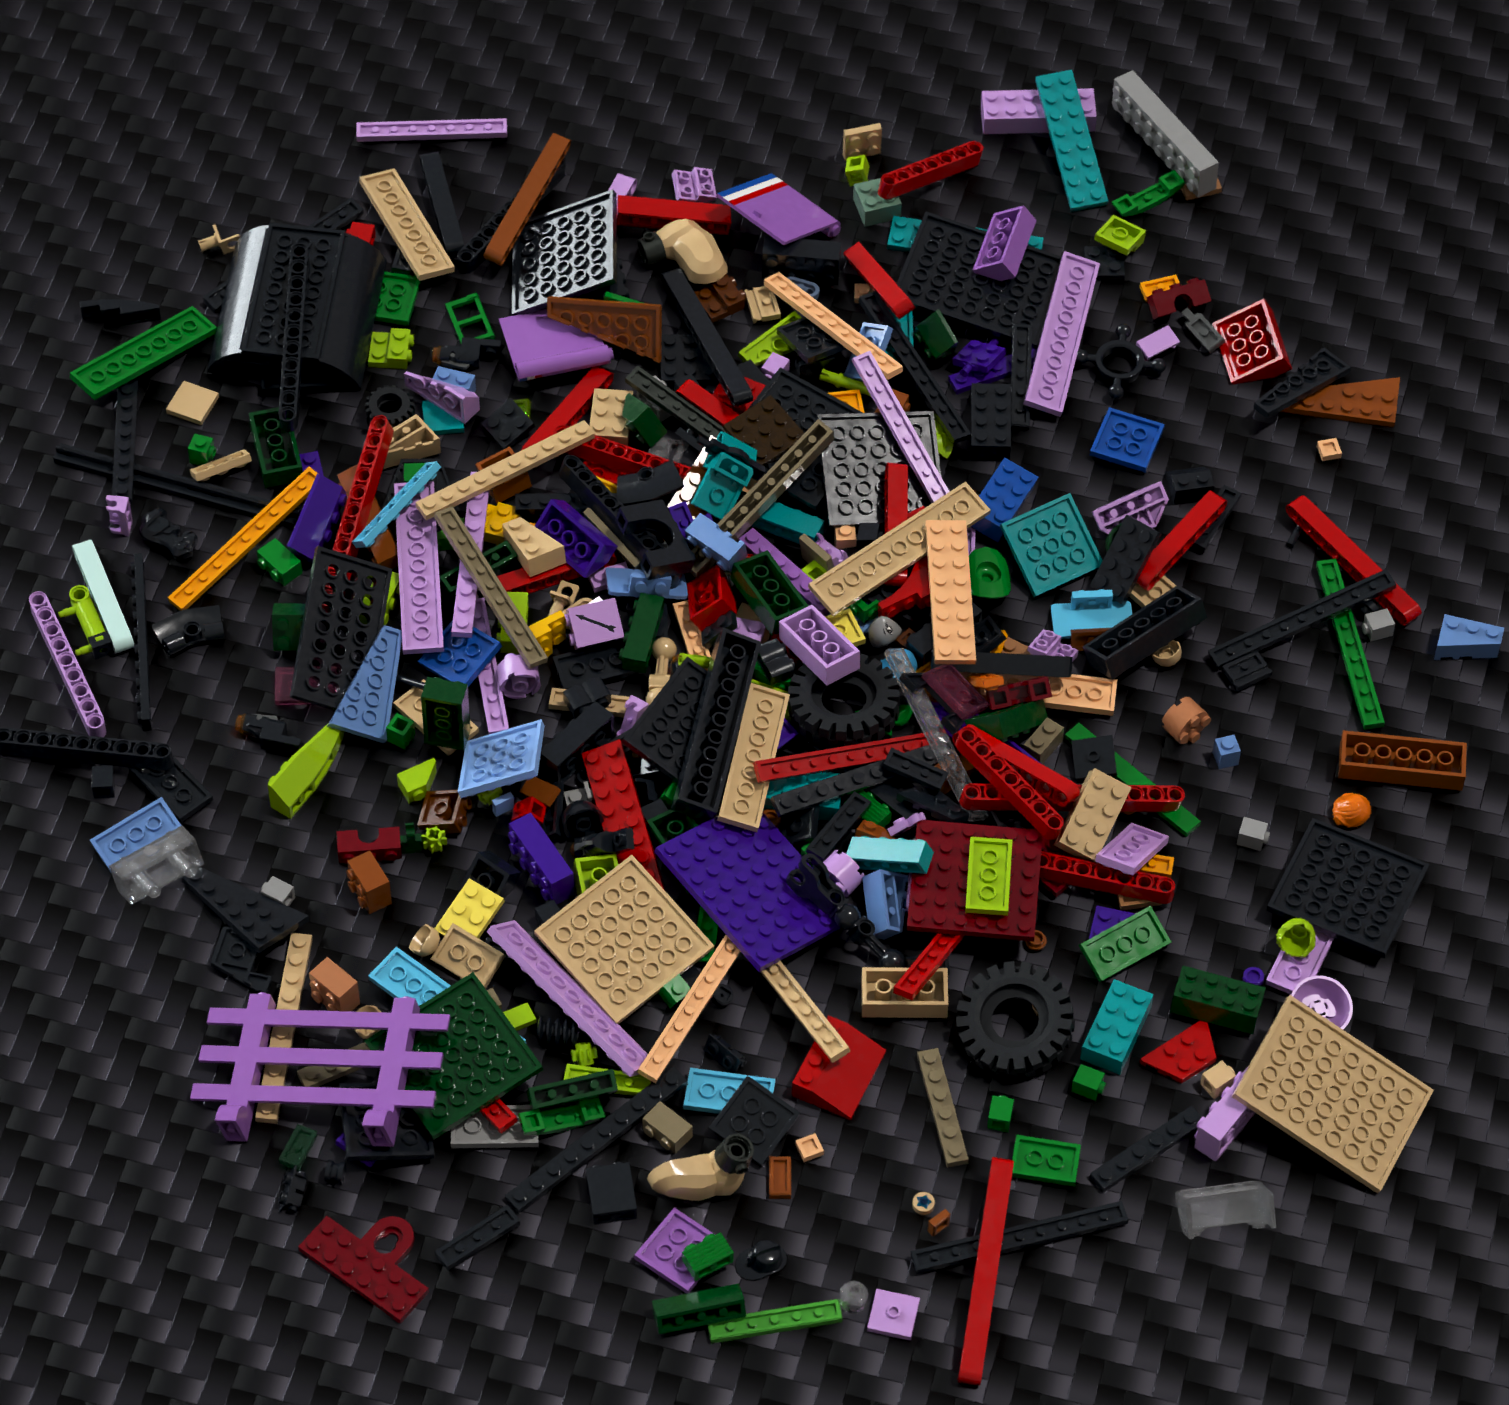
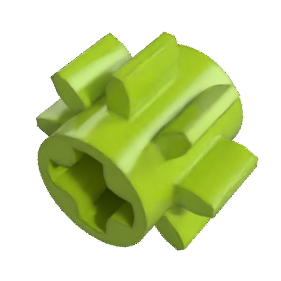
(487, 796)
(434, 839)
(584, 1053)

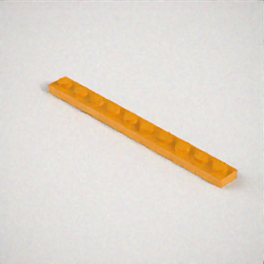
(243, 541)

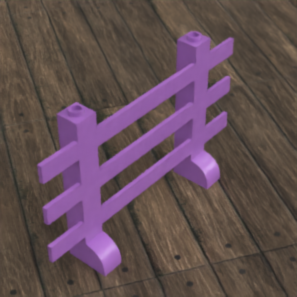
(387, 1100)

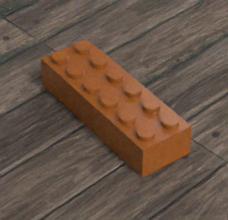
(1402, 760)

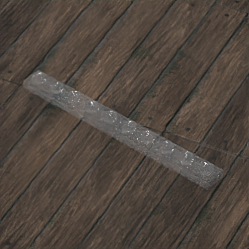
(933, 730)

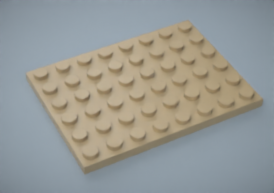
(1333, 1093)

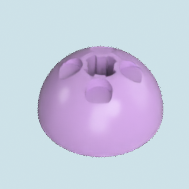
(1326, 998)

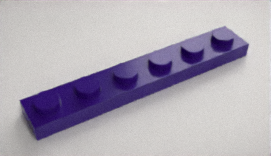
(999, 371)

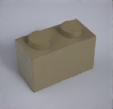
(1044, 740)
(667, 1127)

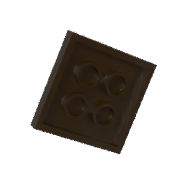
(765, 429)

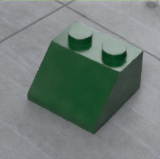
(935, 338)
(642, 421)

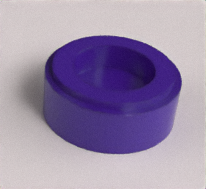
(1254, 976)

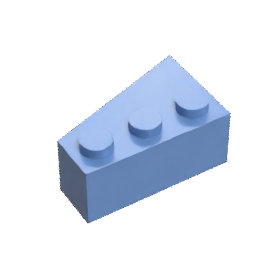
(715, 542)
(1468, 638)
(884, 901)

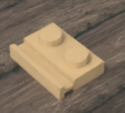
(762, 304)

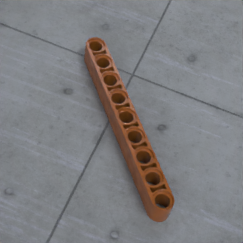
(527, 199)

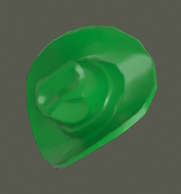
(989, 574)

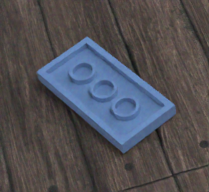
(135, 832)

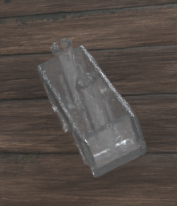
(157, 865)

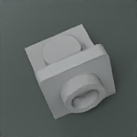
(579, 794)

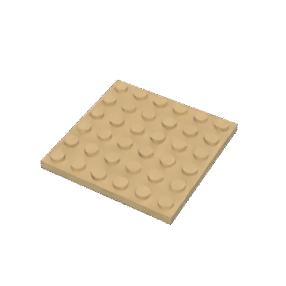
(624, 939)

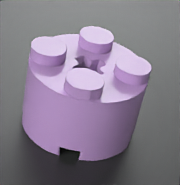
(516, 678)
(843, 872)

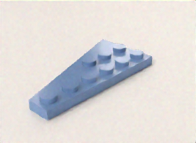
(369, 698)

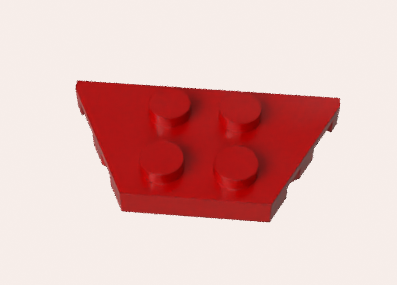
(1183, 1054)

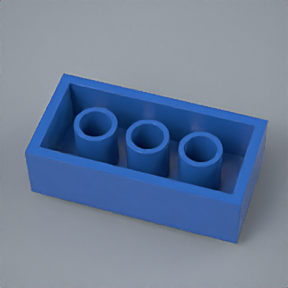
(1004, 496)

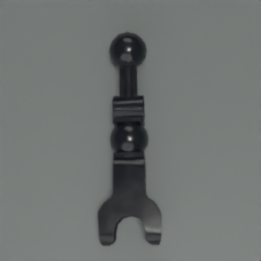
(831, 900)

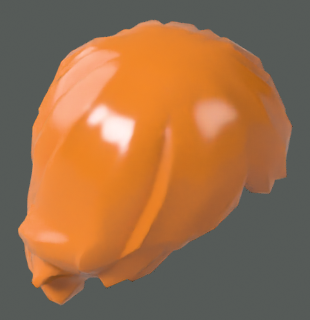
(1351, 810)

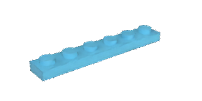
(398, 502)

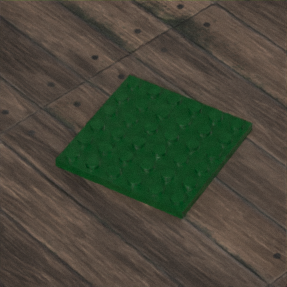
(480, 1056)

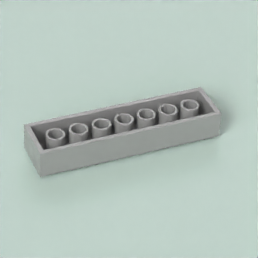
(1165, 133)

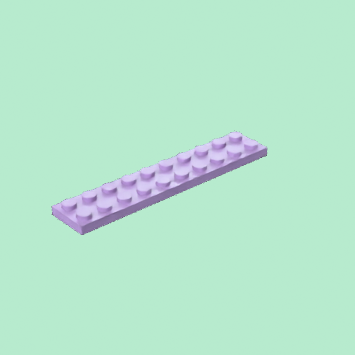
(1061, 334)
(419, 578)
(569, 995)

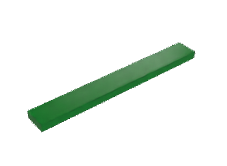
(1129, 775)

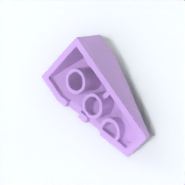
(448, 397)

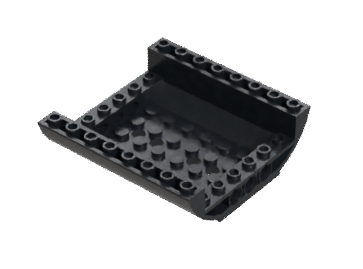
(339, 309)

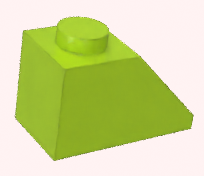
(417, 780)

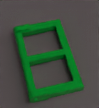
(481, 317)

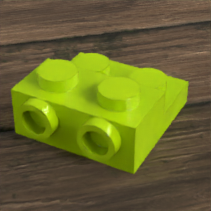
(1120, 235)
(391, 349)

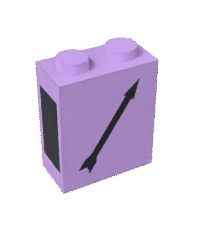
(594, 624)

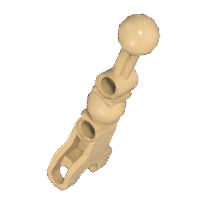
(663, 651)

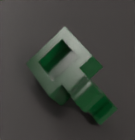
(411, 842)

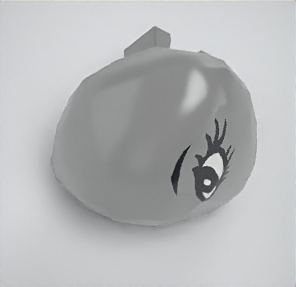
(883, 631)

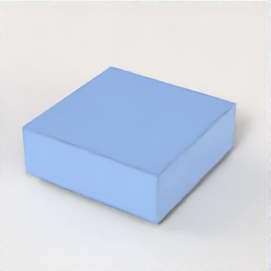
(503, 804)

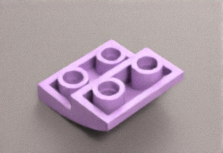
(694, 185)
(1049, 644)

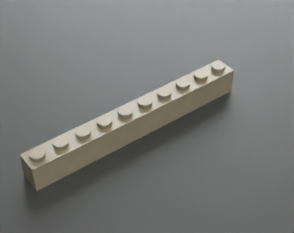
(769, 488)

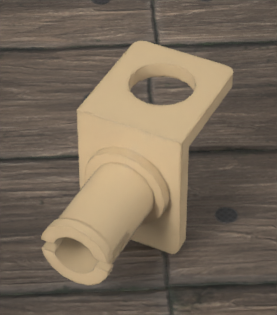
(216, 240)
(561, 600)

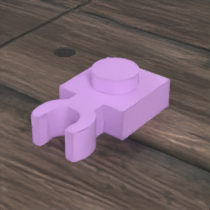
(902, 825)

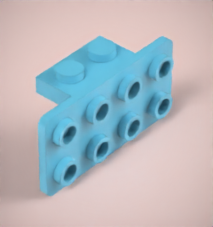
(1088, 611)

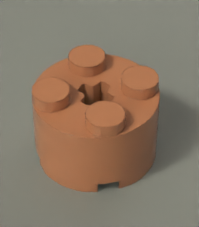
(1185, 721)

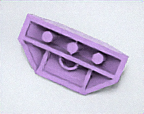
(1144, 505)

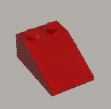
(709, 597)

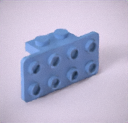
(633, 582)

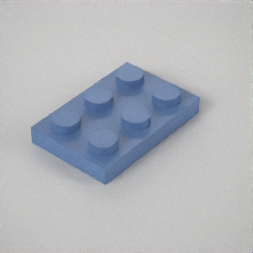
(875, 333)

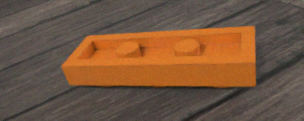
(986, 681)

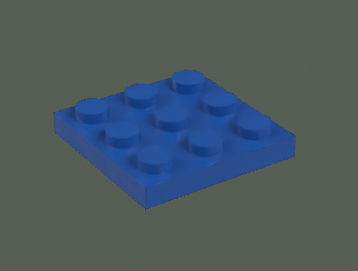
(1127, 439)
(462, 656)

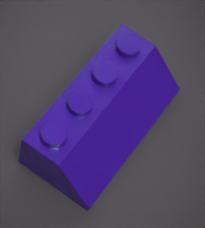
(317, 518)
(583, 543)

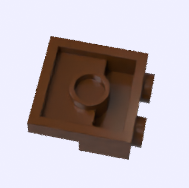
(721, 298)
(444, 810)

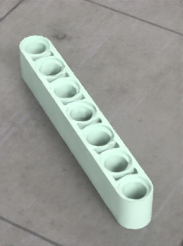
(103, 596)

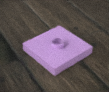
(893, 1314)

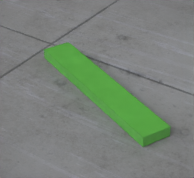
(777, 1321)

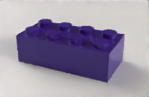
(541, 859)

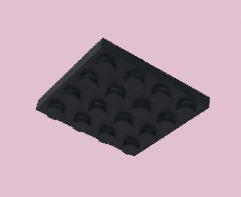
(411, 1138)

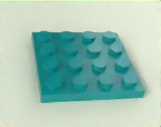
(1051, 545)

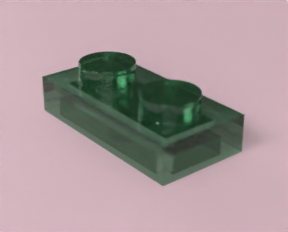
(298, 1147)

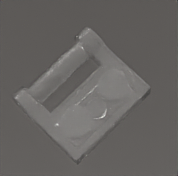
(665, 445)

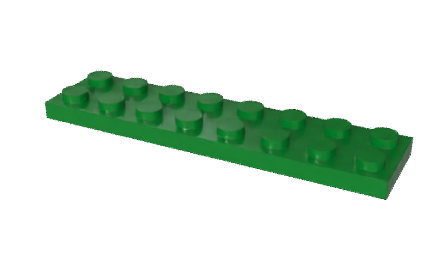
(143, 352)

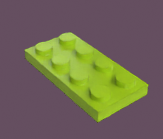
(988, 876)

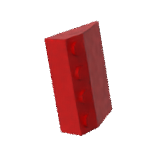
(1252, 344)
(839, 1084)

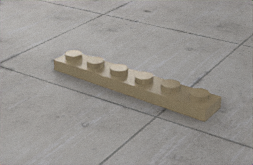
(942, 1107)

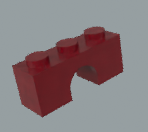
(1194, 293)
(1019, 692)
(385, 847)

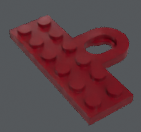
(365, 1269)

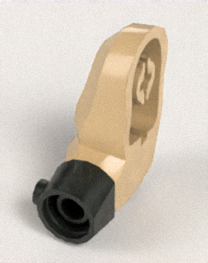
(687, 245)
(705, 1174)

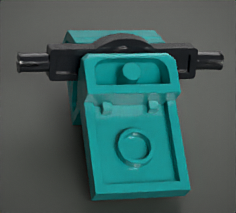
(728, 471)

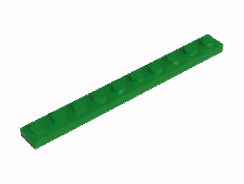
(1351, 650)

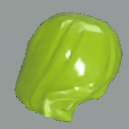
(1296, 937)

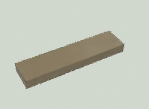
(622, 550)

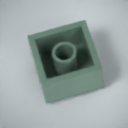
(871, 206)

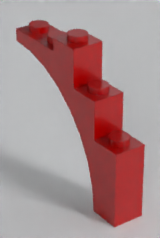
(912, 592)

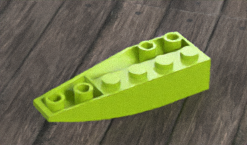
(304, 771)

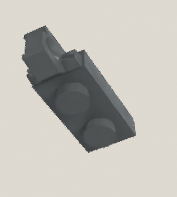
(1203, 330)

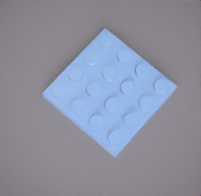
(501, 758)

